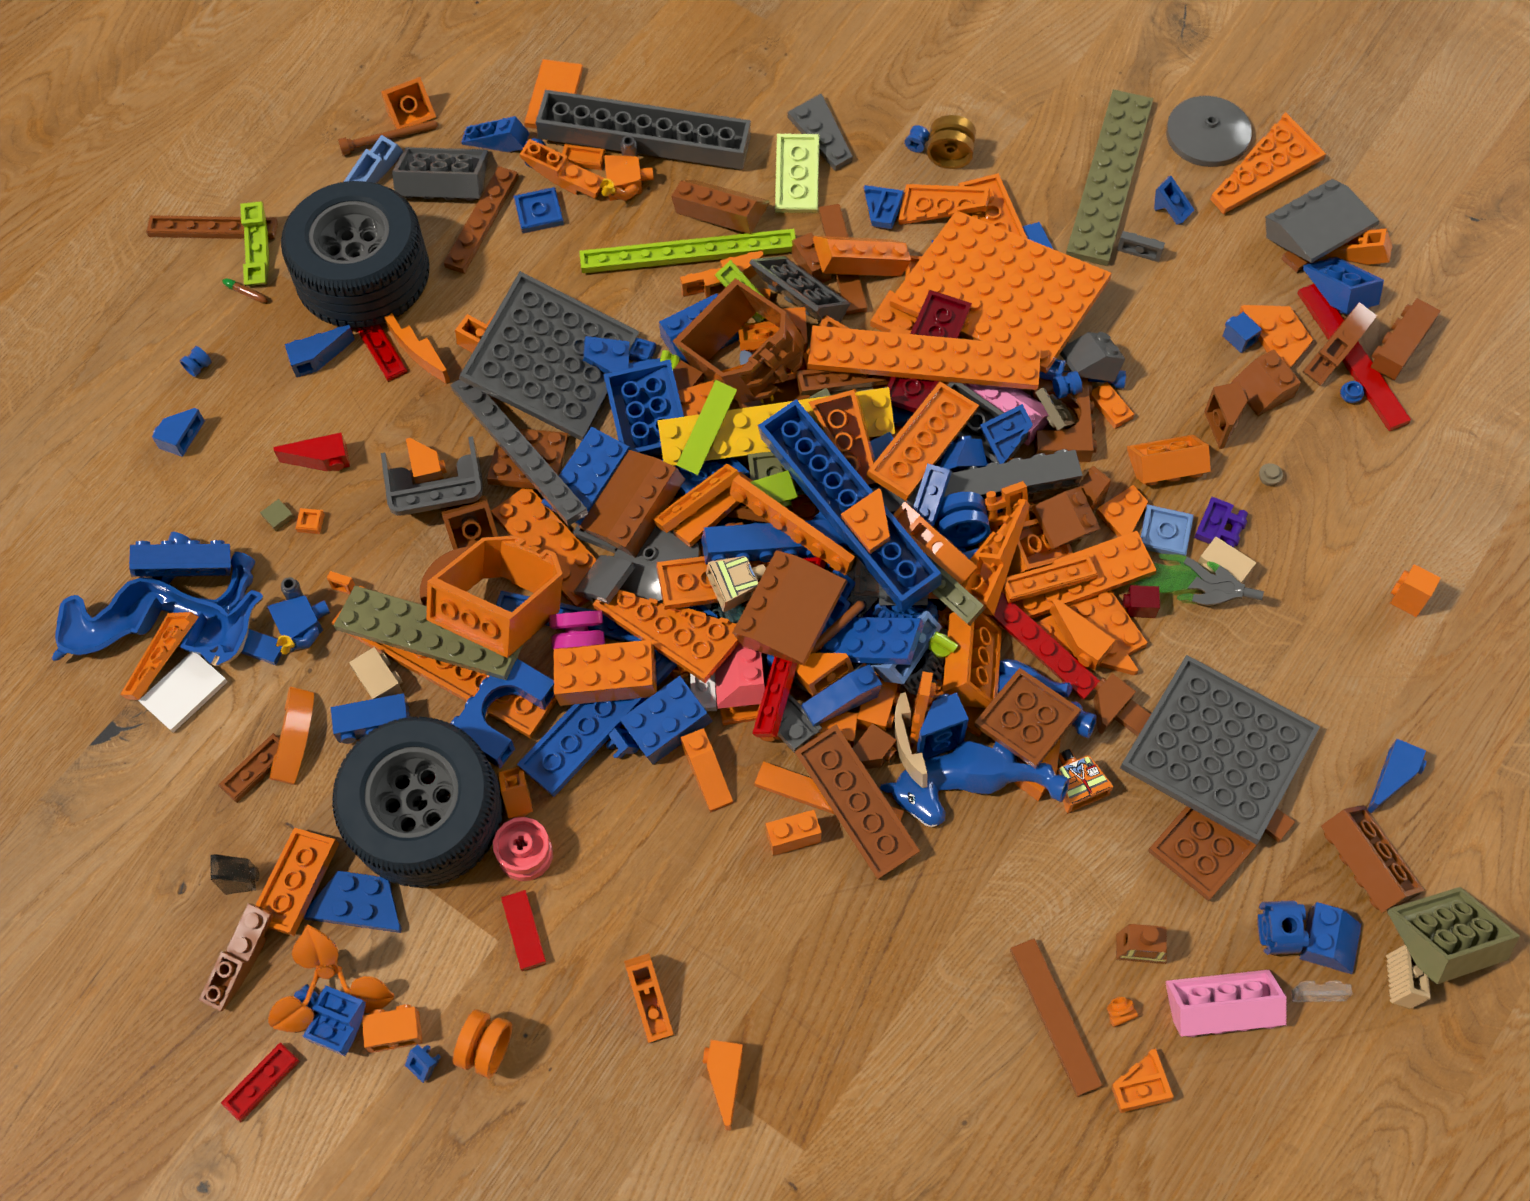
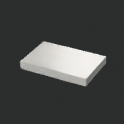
(183, 691)

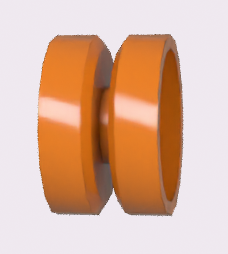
(482, 1043)

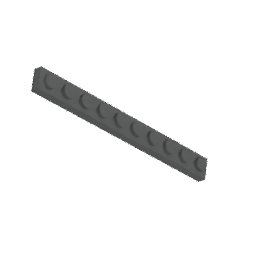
(521, 452)

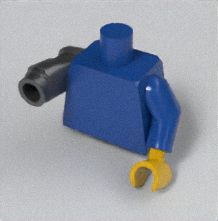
(296, 618)

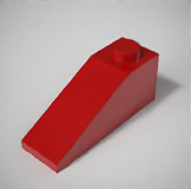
(318, 453)

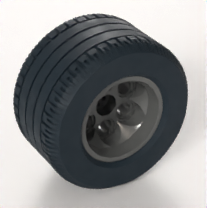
(355, 253)
(370, 785)

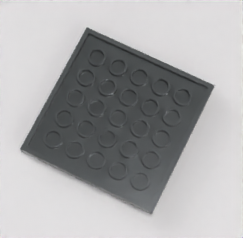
(536, 355)
(1220, 749)

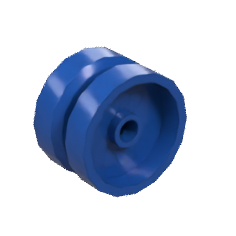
(963, 519)

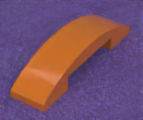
(293, 736)

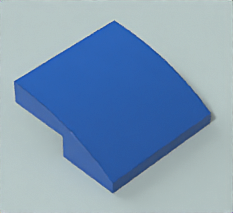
(335, 1021)

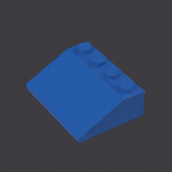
(640, 399)

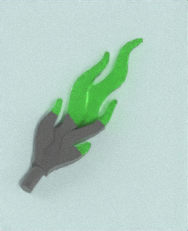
(1191, 575)

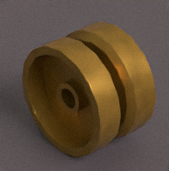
(951, 141)

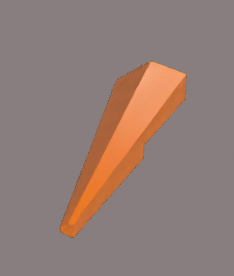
(995, 559)

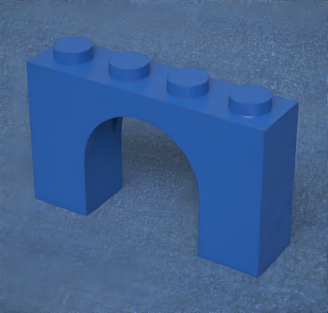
(522, 682)

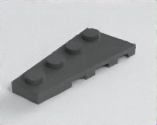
(816, 118)

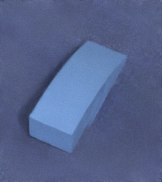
(376, 162)

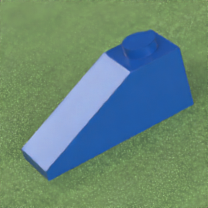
(843, 695)
(1398, 770)

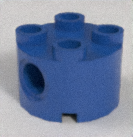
(1271, 931)

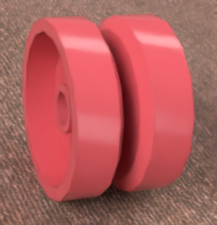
(536, 846)

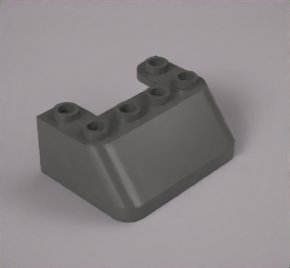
(406, 498)

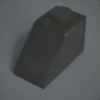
(233, 874)

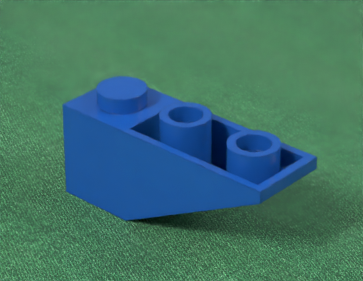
(498, 135)
(317, 350)

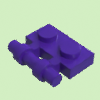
(1215, 519)

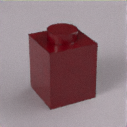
(1142, 601)

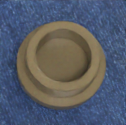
(1270, 474)

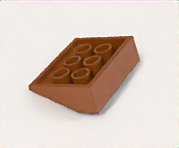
(631, 500)
(789, 608)

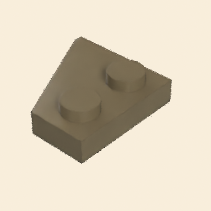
(1058, 413)

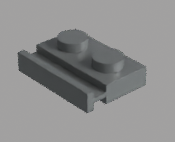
(795, 725)

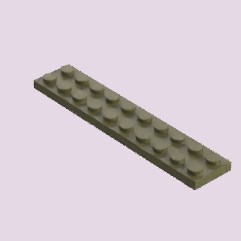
(1109, 178)

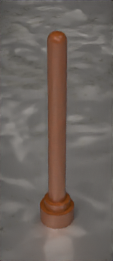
(348, 145)
(838, 625)

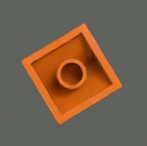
(408, 103)

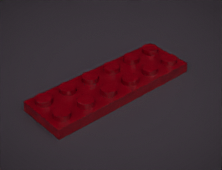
(938, 317)

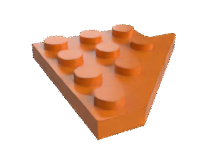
(1110, 617)

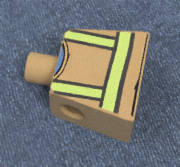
(733, 580)

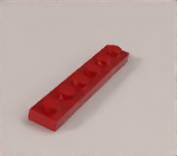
(1044, 647)

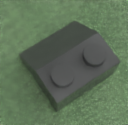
(1094, 356)

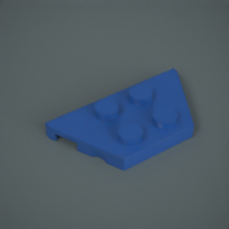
(356, 902)

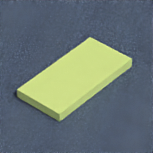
(797, 173)

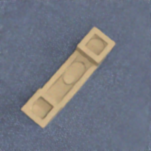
(913, 763)

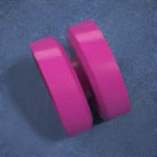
(576, 629)

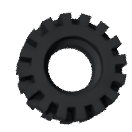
(928, 663)

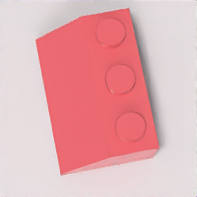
(740, 678)

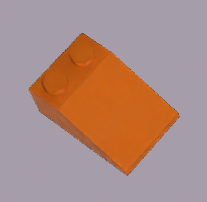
(1034, 550)

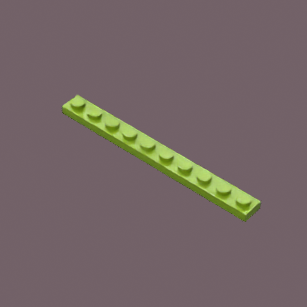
(685, 251)

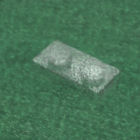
(1332, 991)

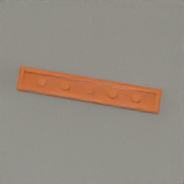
(796, 787)

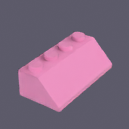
(1009, 398)
(1226, 1003)

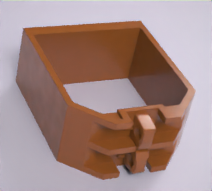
(721, 321)

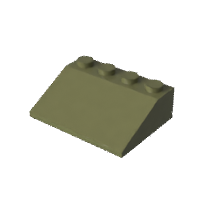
(1452, 934)

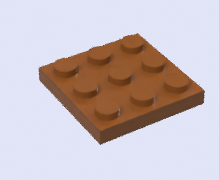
(548, 444)
(1027, 718)
(1201, 851)

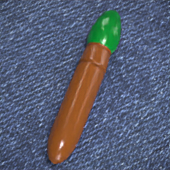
(232, 284)

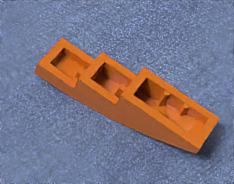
(420, 351)

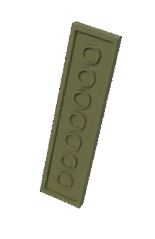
(405, 627)

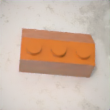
(1169, 459)

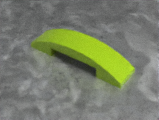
(256, 244)

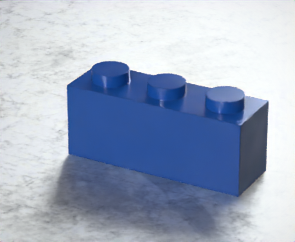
(359, 718)

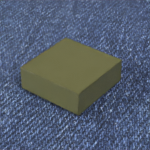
(277, 514)

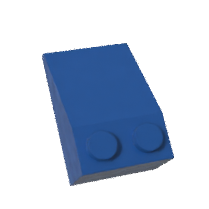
(1345, 284)

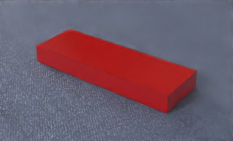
(523, 930)
(260, 1082)

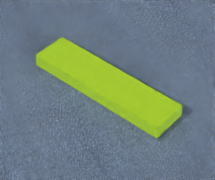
(706, 427)

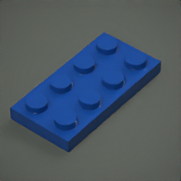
(591, 467)
(877, 640)

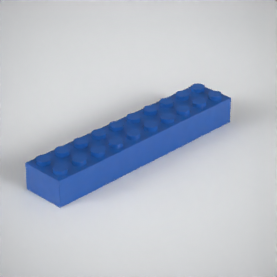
(835, 487)

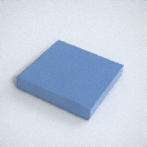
(1166, 530)

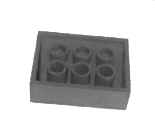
(440, 173)
(1320, 221)
(800, 288)

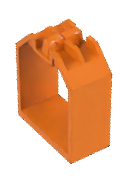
(481, 621)

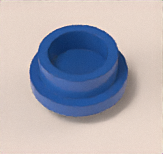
(1352, 392)

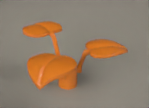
(319, 951)

